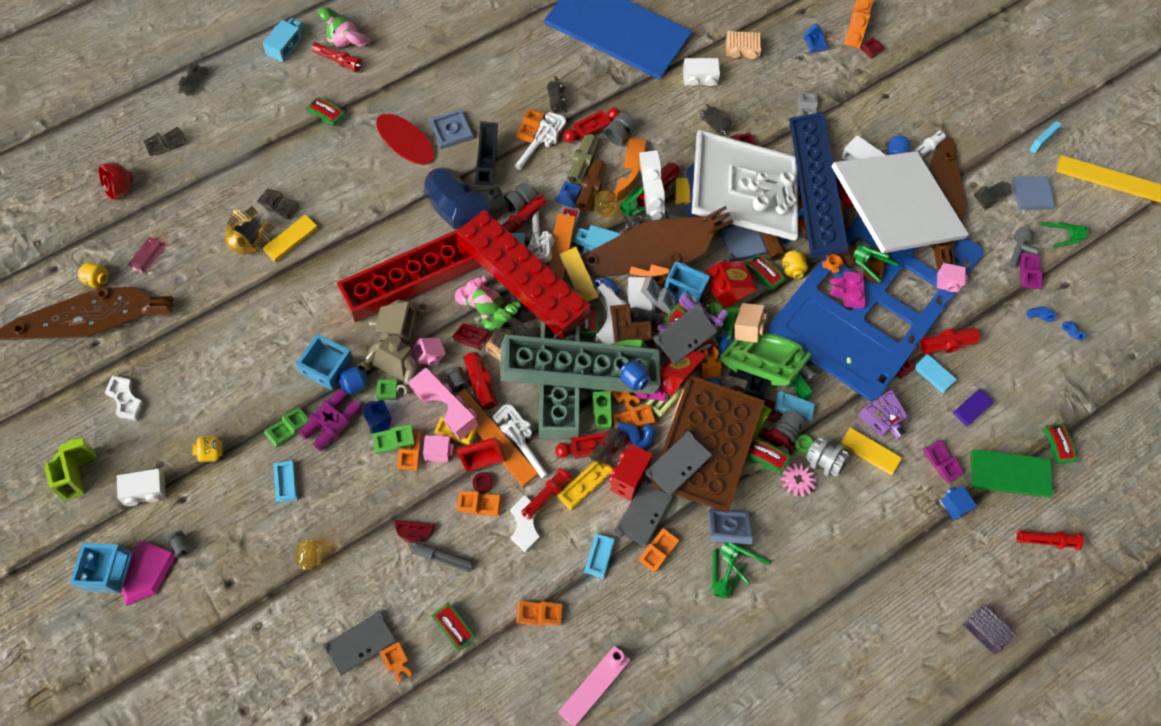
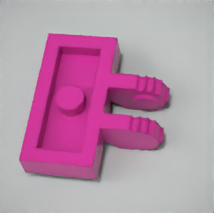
(850, 289)

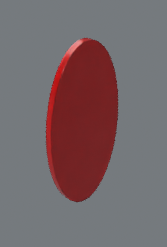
(405, 139)

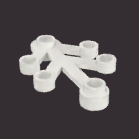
(785, 179)

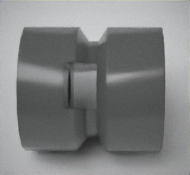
(620, 128)
(520, 198)

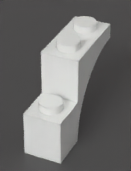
(652, 185)
(608, 299)

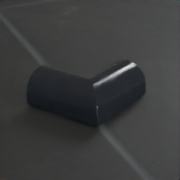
(755, 385)

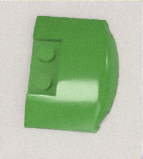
(769, 358)

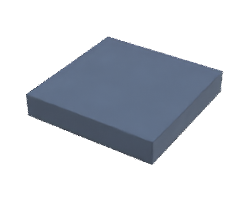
(451, 129)
(1033, 192)
(742, 242)
(730, 526)

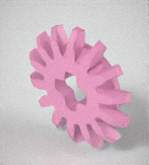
(801, 487)

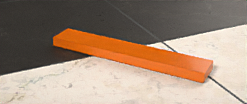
(487, 429)

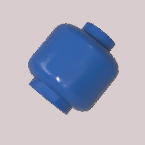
(898, 145)
(635, 375)
(353, 380)

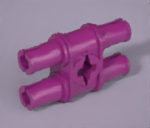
(331, 429)

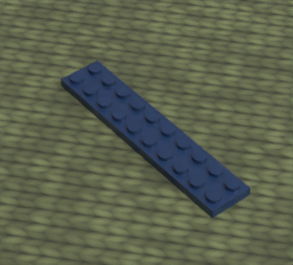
(818, 185)

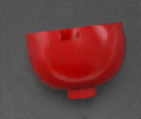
(116, 179)

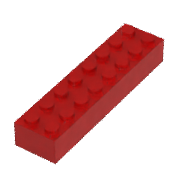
(523, 274)
(405, 276)

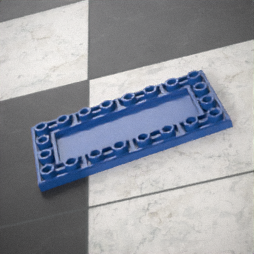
(622, 32)

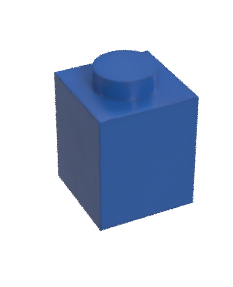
(958, 502)

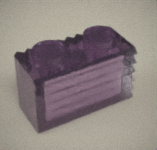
(989, 628)

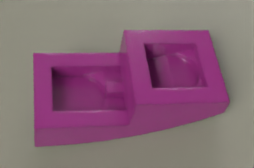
(1029, 271)
(945, 465)

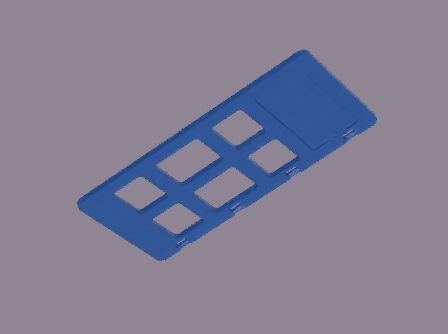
(837, 334)

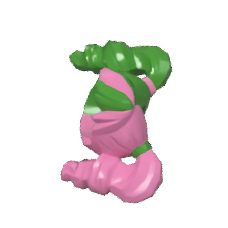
(345, 30)
(486, 302)

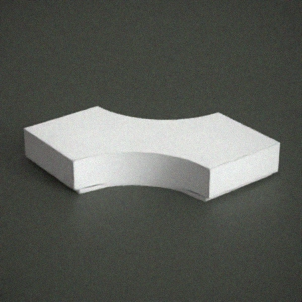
(127, 405)
(525, 533)

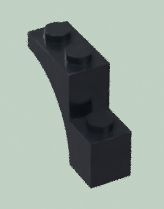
(486, 153)

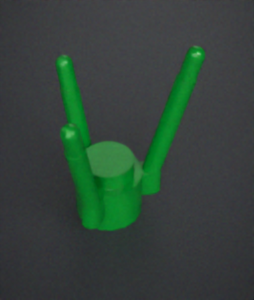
(629, 205)
(1075, 232)
(864, 253)
(729, 324)
(733, 550)
(723, 587)

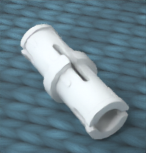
(930, 144)

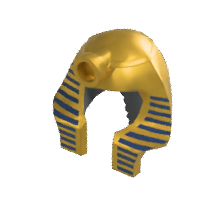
(238, 237)

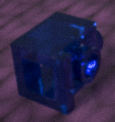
(377, 416)

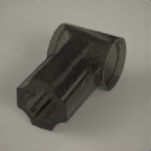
(989, 196)

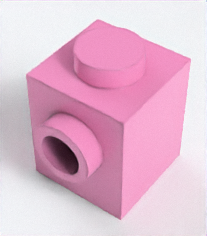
(951, 277)
(428, 351)
(437, 448)

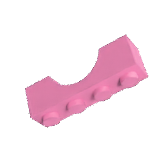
(429, 388)

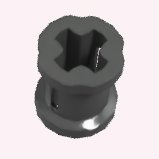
(457, 379)
(179, 544)

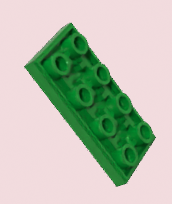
(1011, 473)

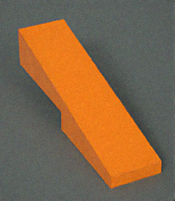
(562, 235)

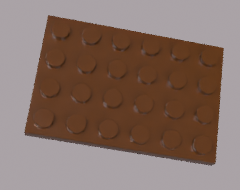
(725, 427)

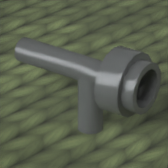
(1023, 237)

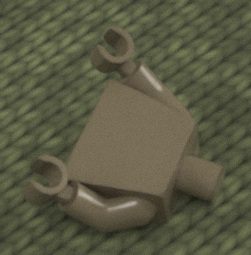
(397, 320)
(392, 358)

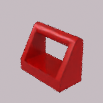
(481, 454)

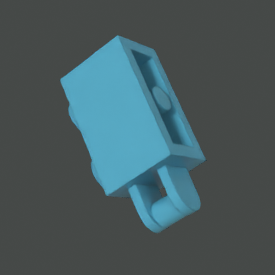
(283, 39)
(594, 237)

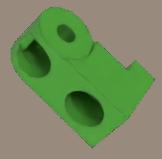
(602, 409)

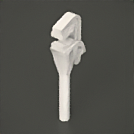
(546, 133)
(540, 244)
(517, 432)

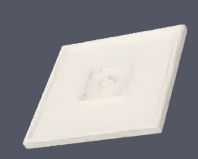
(723, 177)
(899, 201)

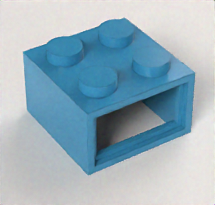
(687, 281)
(323, 363)
(104, 570)

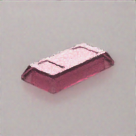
(146, 254)

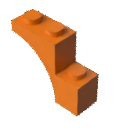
(858, 23)

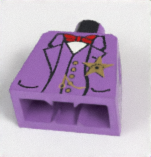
(885, 415)

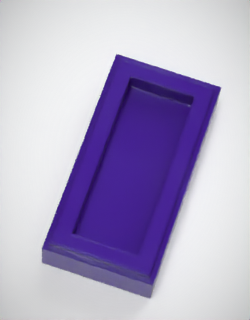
(973, 407)

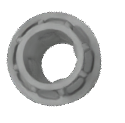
(830, 458)

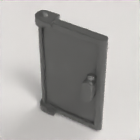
(681, 336)
(673, 466)
(639, 519)
(357, 641)

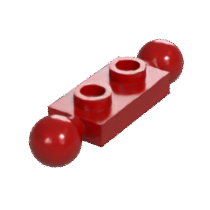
(590, 125)
(582, 446)

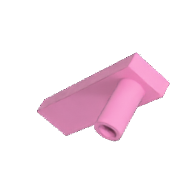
(594, 686)

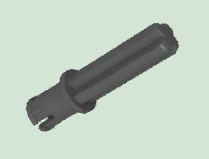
(442, 557)

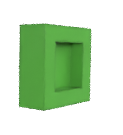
(386, 389)

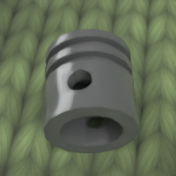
(790, 425)

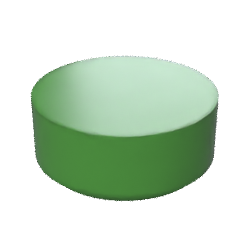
(803, 444)

